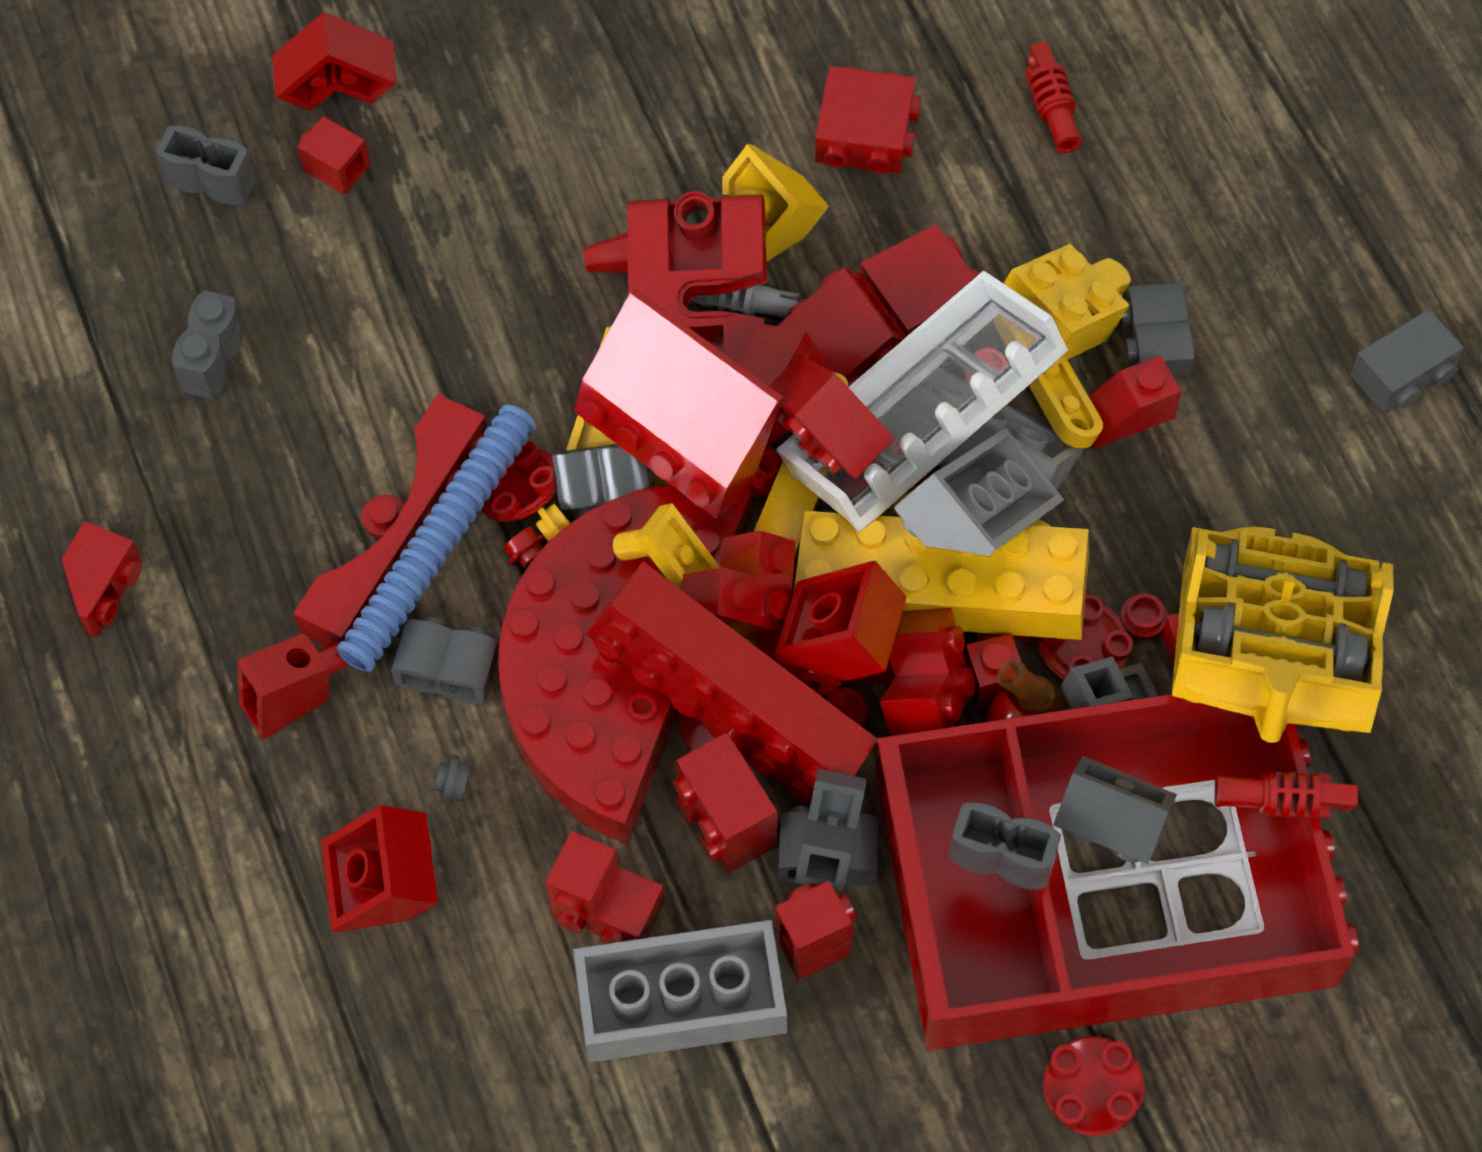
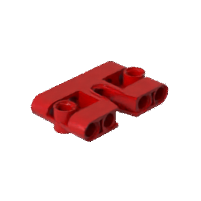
(683, 260)

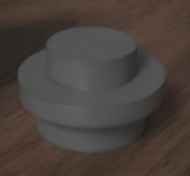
(451, 779)

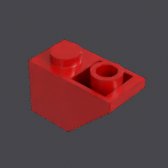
(98, 572)

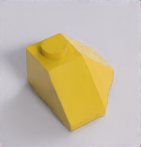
(789, 198)

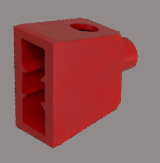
(285, 682)

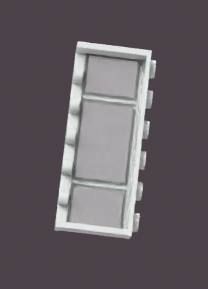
(937, 393)

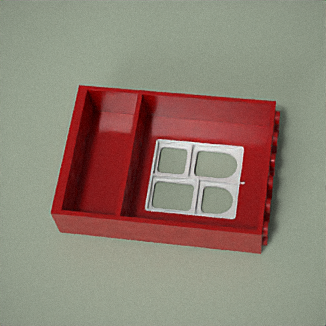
(1016, 959)

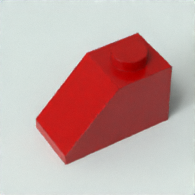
(1135, 400)

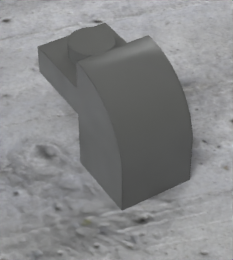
(1105, 684)
(830, 829)

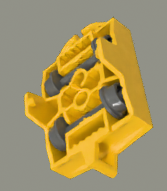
(1294, 625)

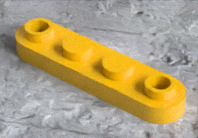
(1067, 406)

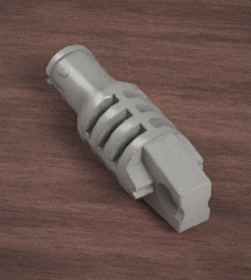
(753, 300)

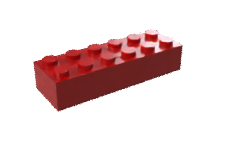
(727, 684)

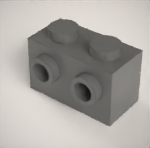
(1407, 362)
(1114, 810)

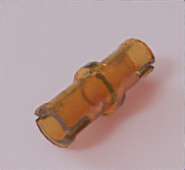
(1033, 692)

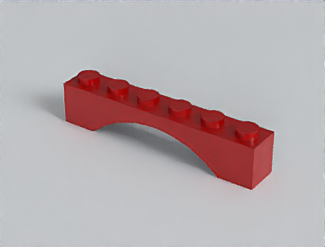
(338, 596)

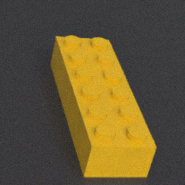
(1022, 588)

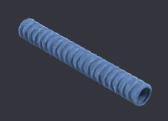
(436, 538)

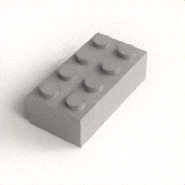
(680, 991)

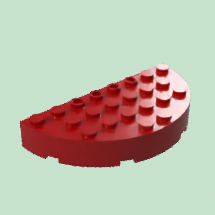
(572, 711)

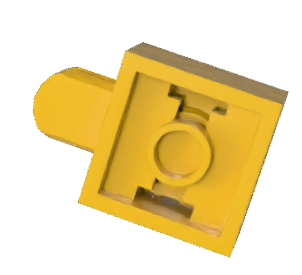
(1078, 295)

